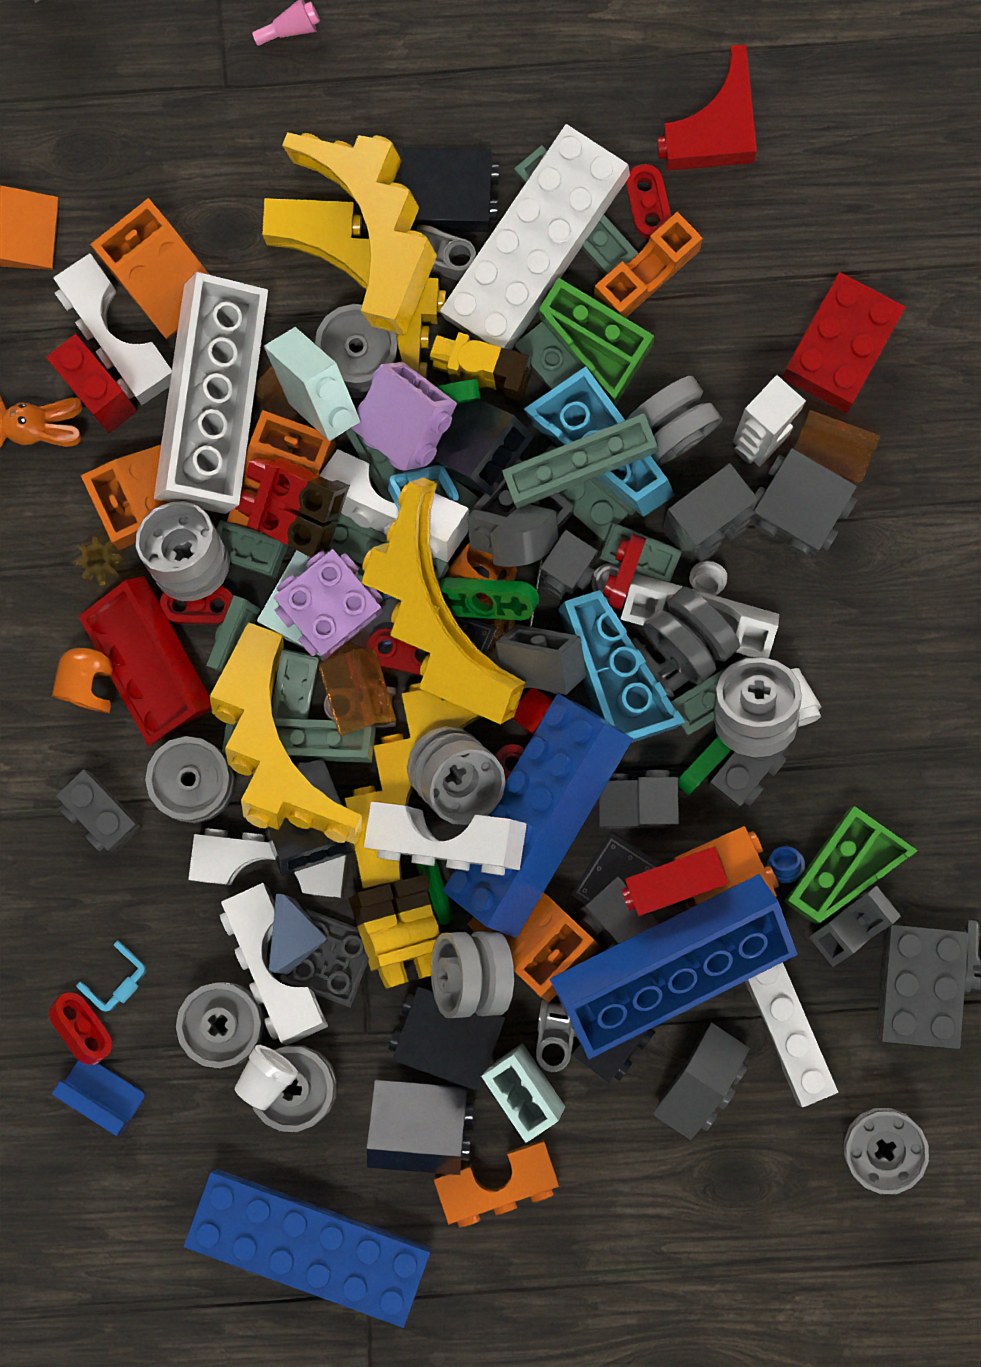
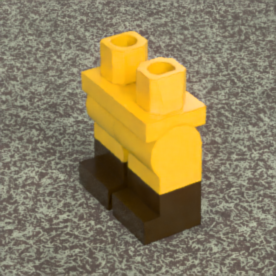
(489, 364)
(397, 928)

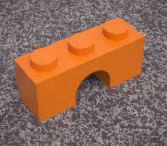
(659, 260)
(466, 1197)

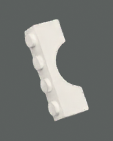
(90, 293)
(767, 421)
(369, 510)
(752, 625)
(485, 842)
(222, 858)
(291, 1010)
(792, 1036)

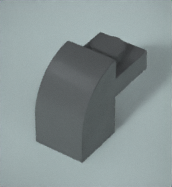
(515, 539)
(854, 926)

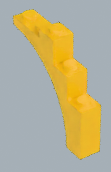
(329, 233)
(398, 256)
(422, 618)
(423, 714)
(254, 748)

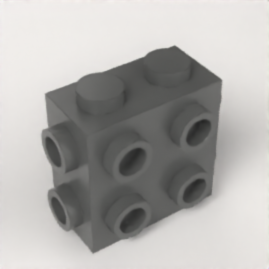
(803, 503)

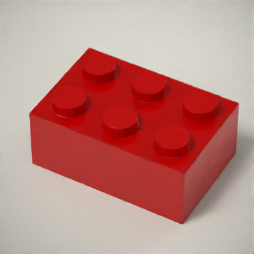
(843, 342)

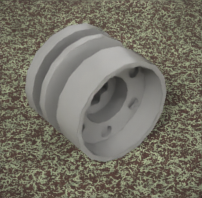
(183, 551)
(455, 775)
(909, 1151)

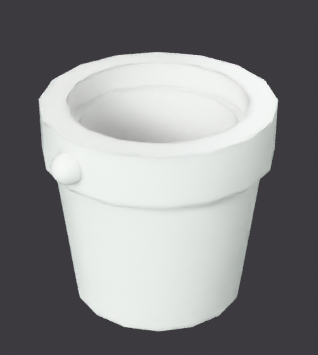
(264, 1077)

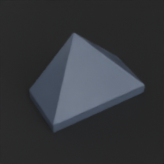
(292, 936)

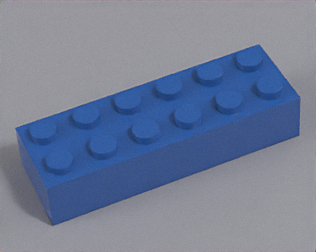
(552, 794)
(674, 966)
(308, 1247)

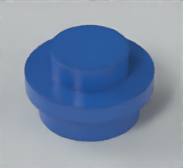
(786, 864)

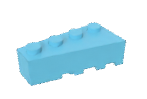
(583, 408)
(616, 672)

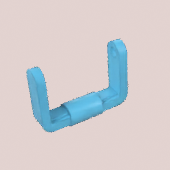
(429, 473)
(126, 988)

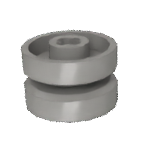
(344, 335)
(676, 419)
(757, 707)
(177, 799)
(472, 974)
(198, 1027)
(317, 1095)

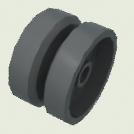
(691, 635)

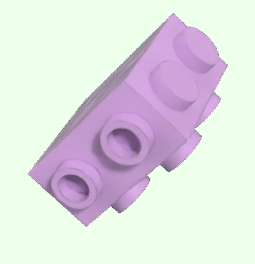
(403, 416)
(327, 603)

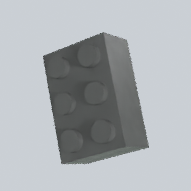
(710, 514)
(922, 986)

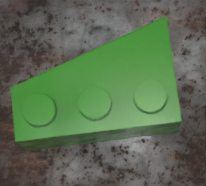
(596, 337)
(847, 864)

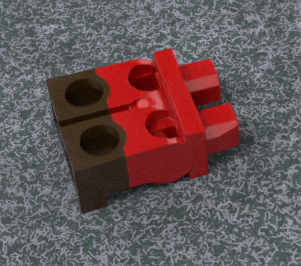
(293, 504)

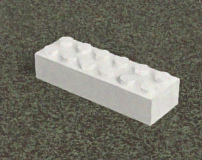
(536, 240)
(211, 393)

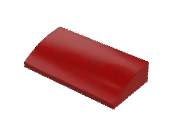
(146, 660)

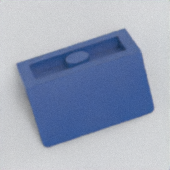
(100, 1096)

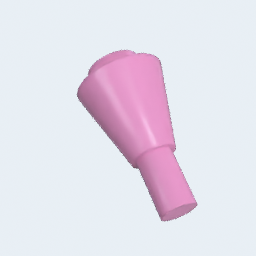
(296, 20)

